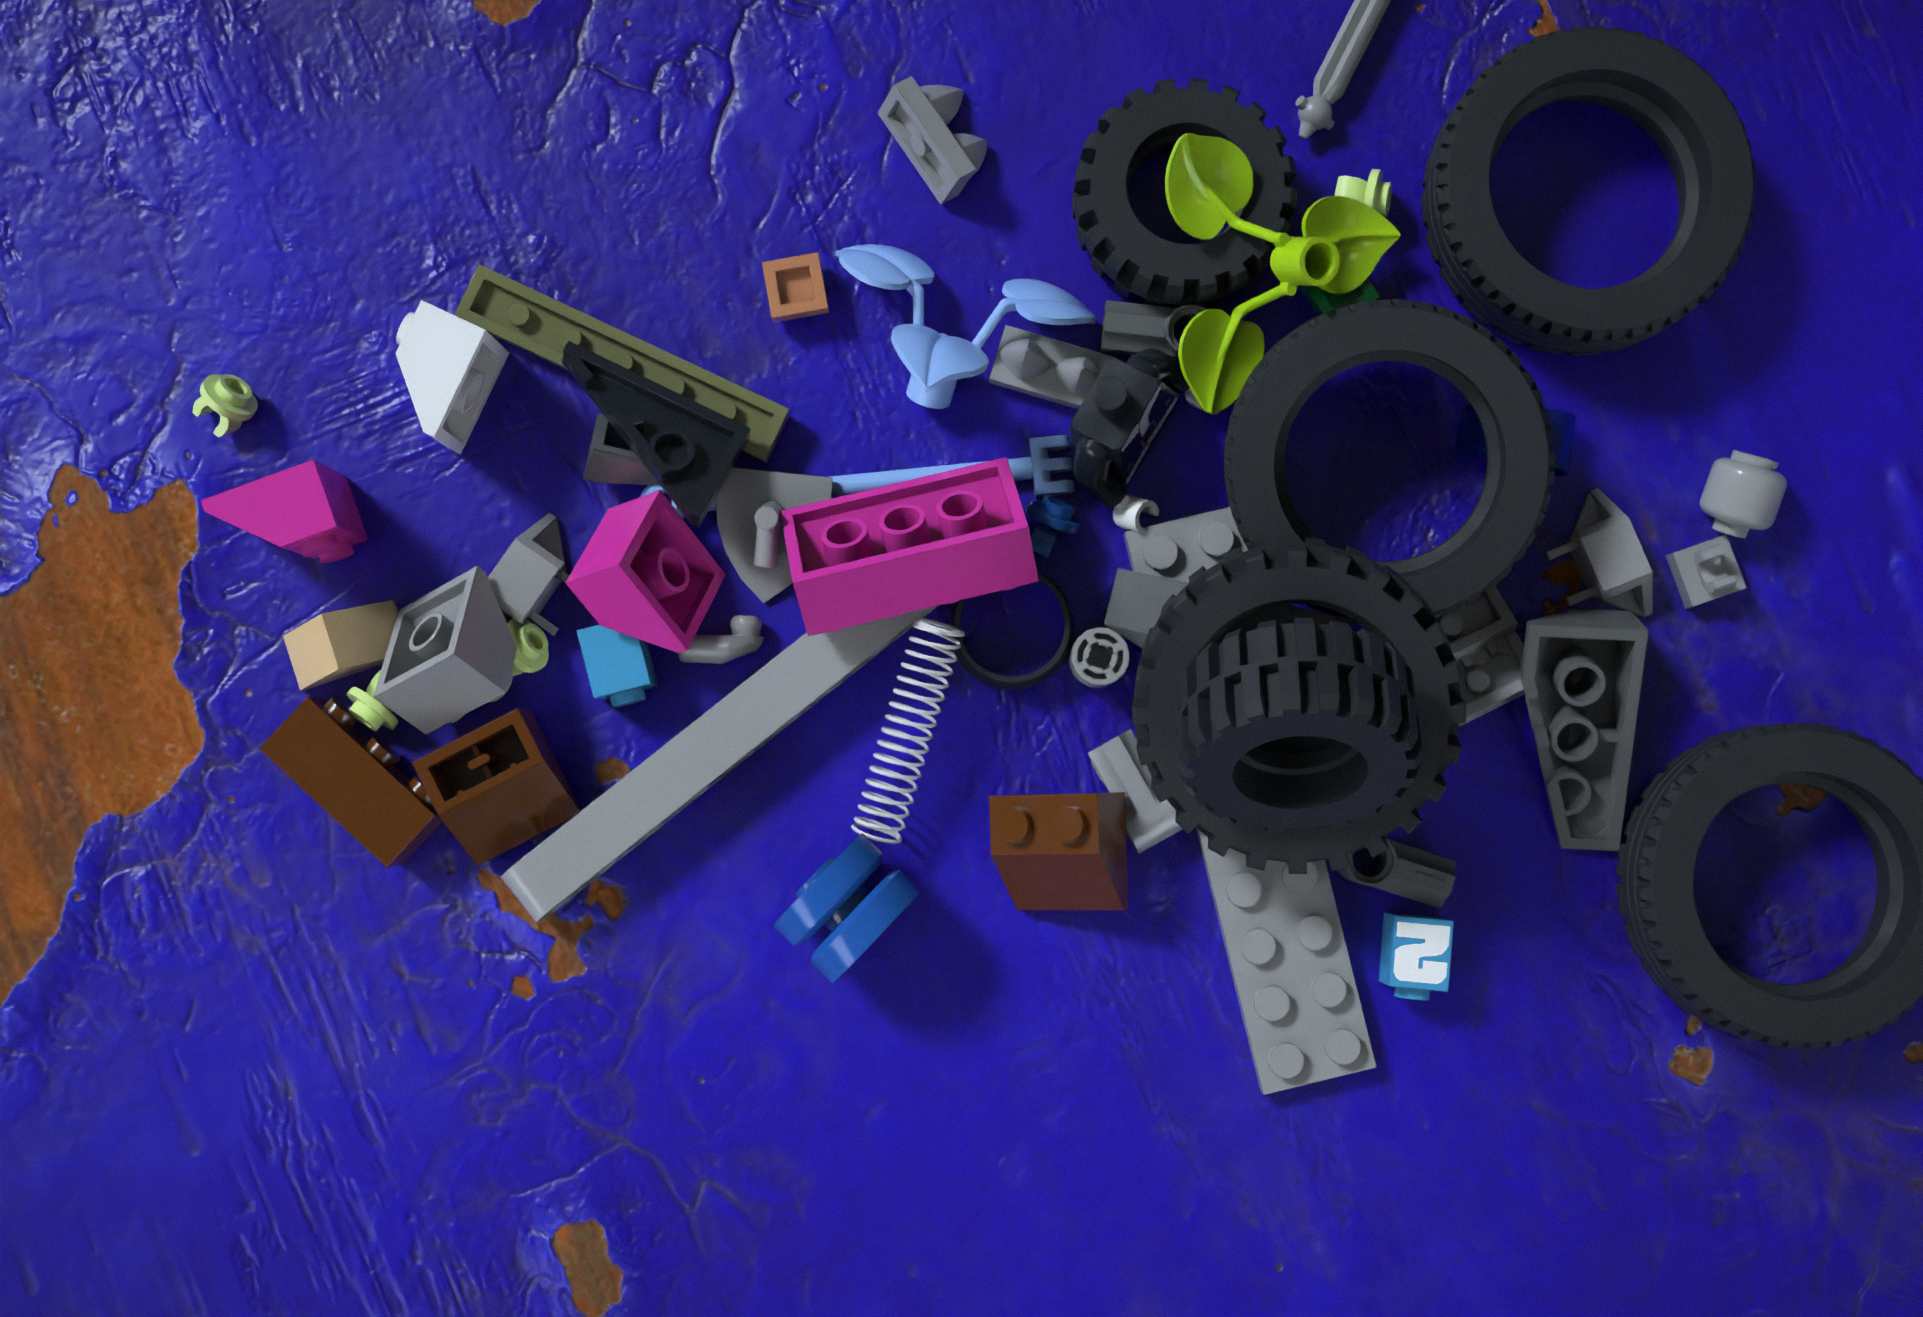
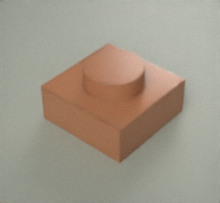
(795, 287)

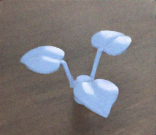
(940, 359)

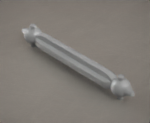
(1339, 65)

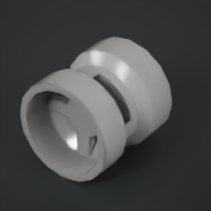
(1090, 661)

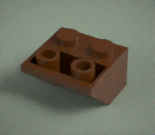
(497, 786)

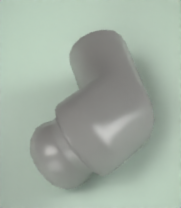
(723, 648)

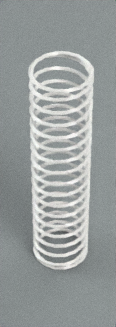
(920, 623)

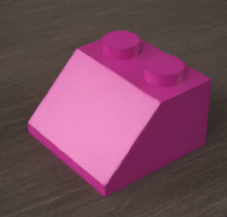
(296, 509)
(647, 574)

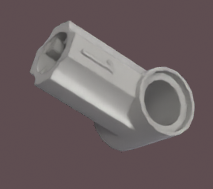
(1121, 771)

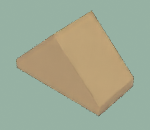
(340, 643)

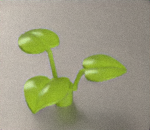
(1338, 251)

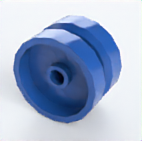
(846, 907)

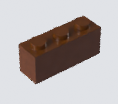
(353, 779)

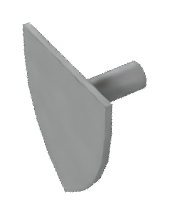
(753, 526)

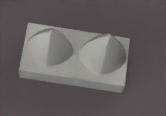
(919, 122)
(1046, 367)

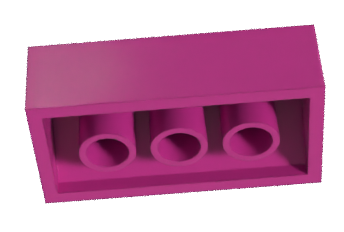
(908, 546)

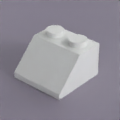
(447, 371)

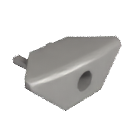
(1609, 557)
(530, 573)

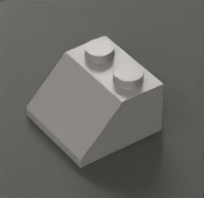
(447, 654)

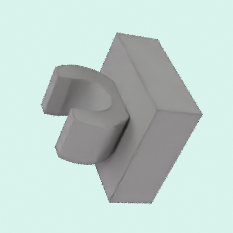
(1705, 571)

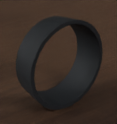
(1018, 682)

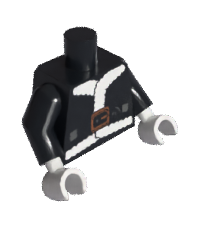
(1120, 426)

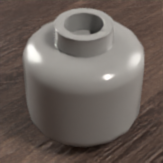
(1743, 493)

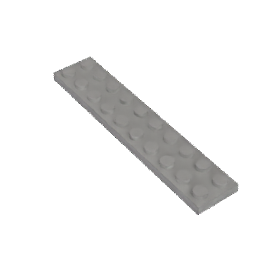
(1274, 924)

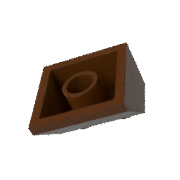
(1061, 850)

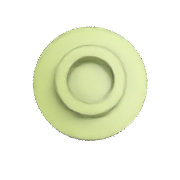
(1372, 193)
(229, 398)
(531, 647)
(368, 709)

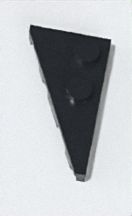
(674, 437)

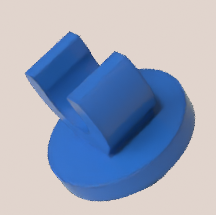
(1052, 517)

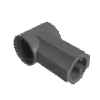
(1137, 327)
(1407, 873)

